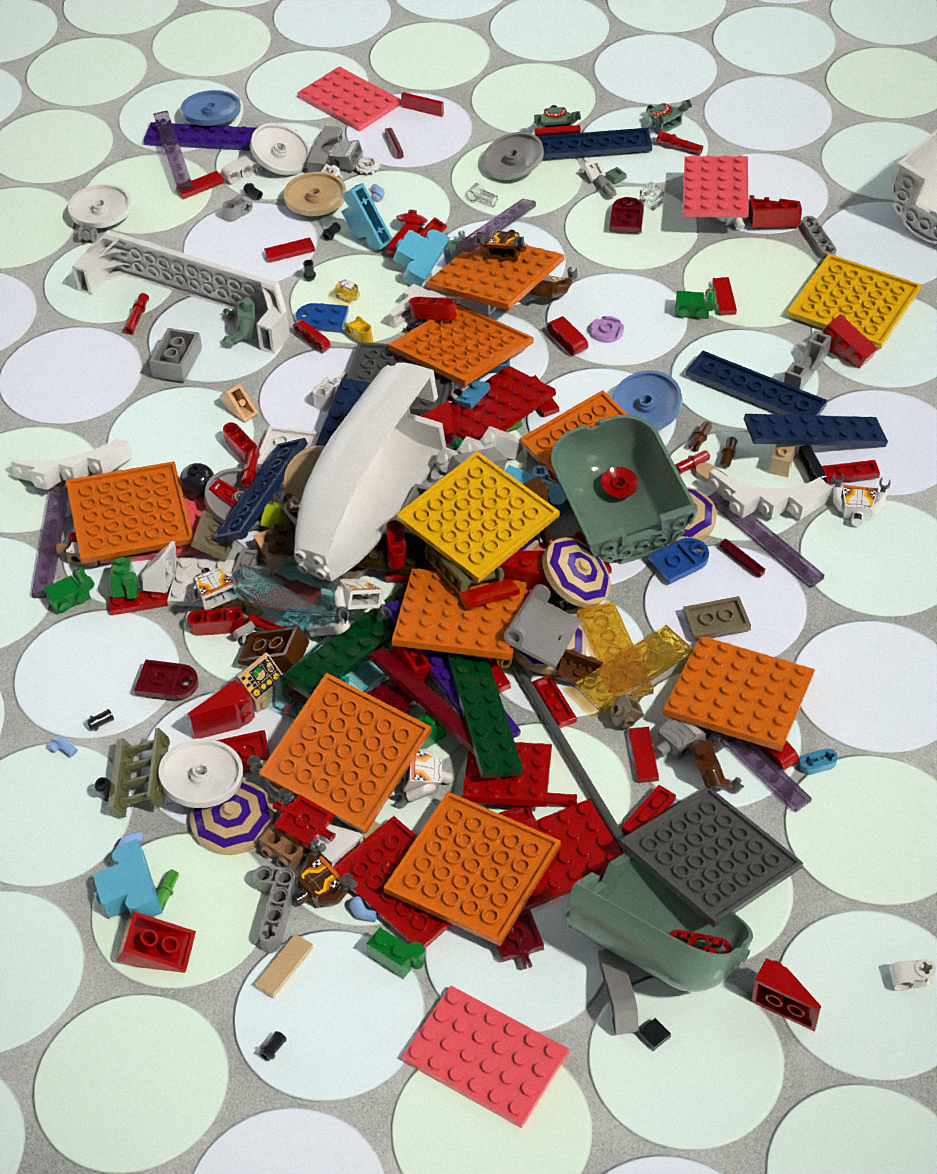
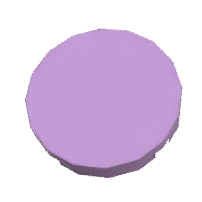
(607, 329)

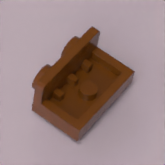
(576, 666)

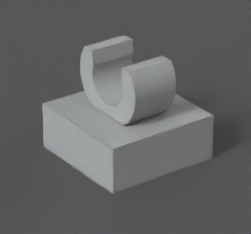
(243, 632)

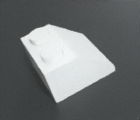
(161, 570)

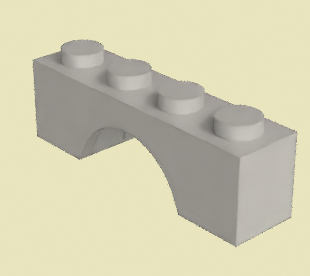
(327, 139)
(815, 352)

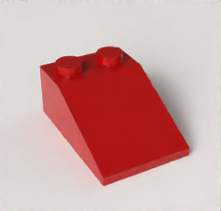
(222, 712)
(155, 944)
(784, 994)

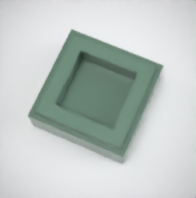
(616, 175)

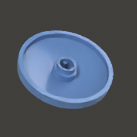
(210, 107)
(650, 397)

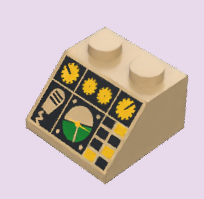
(259, 681)

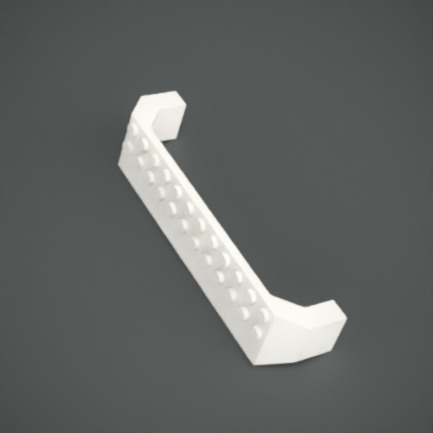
(122, 256)

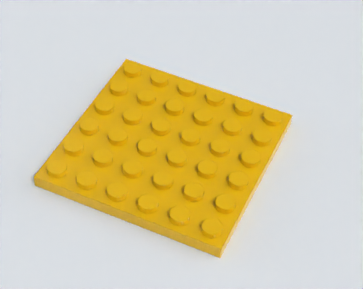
(861, 294)
(477, 516)

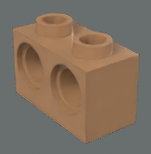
(281, 850)

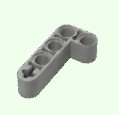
(275, 910)
(619, 992)

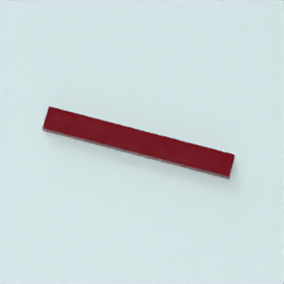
(422, 695)

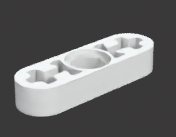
(326, 626)

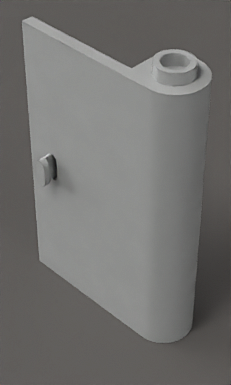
(539, 626)

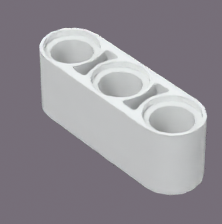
(241, 169)

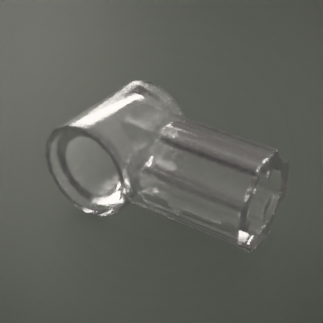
(478, 193)

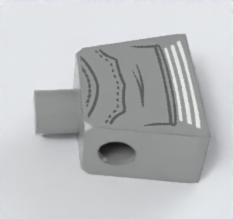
(346, 154)
(677, 738)

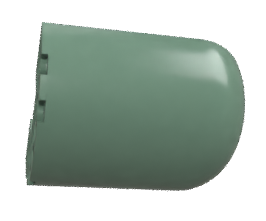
(622, 526)
(633, 919)

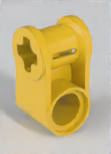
(359, 330)

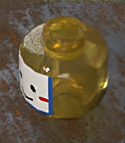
(346, 291)

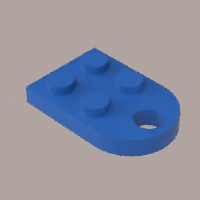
(324, 316)
(679, 559)

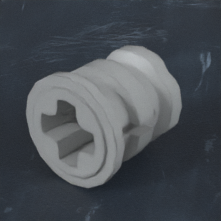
(87, 233)

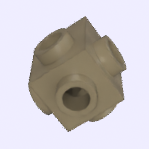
(625, 711)

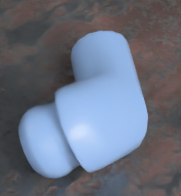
(379, 192)
(62, 744)
(130, 837)
(360, 911)

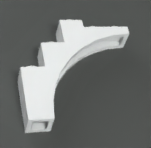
(402, 311)
(504, 442)
(50, 472)
(770, 501)

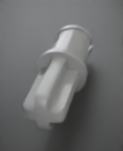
(606, 186)

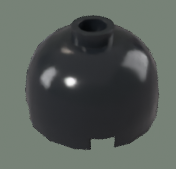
(194, 479)

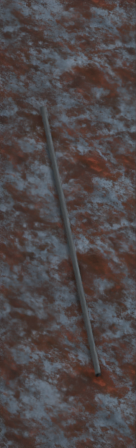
(568, 752)

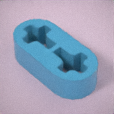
(818, 762)

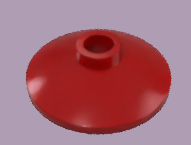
(412, 217)
(619, 476)

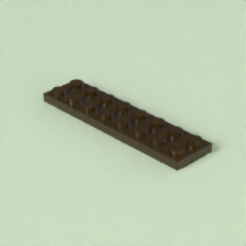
(283, 543)

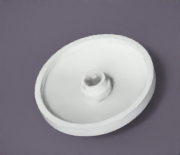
(279, 148)
(100, 205)
(200, 773)

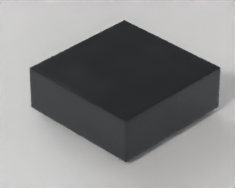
(654, 1034)

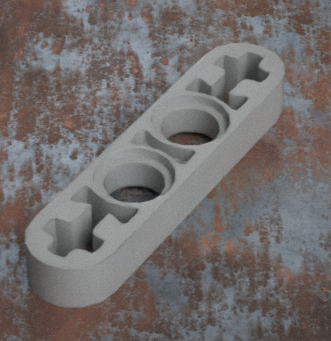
(807, 221)

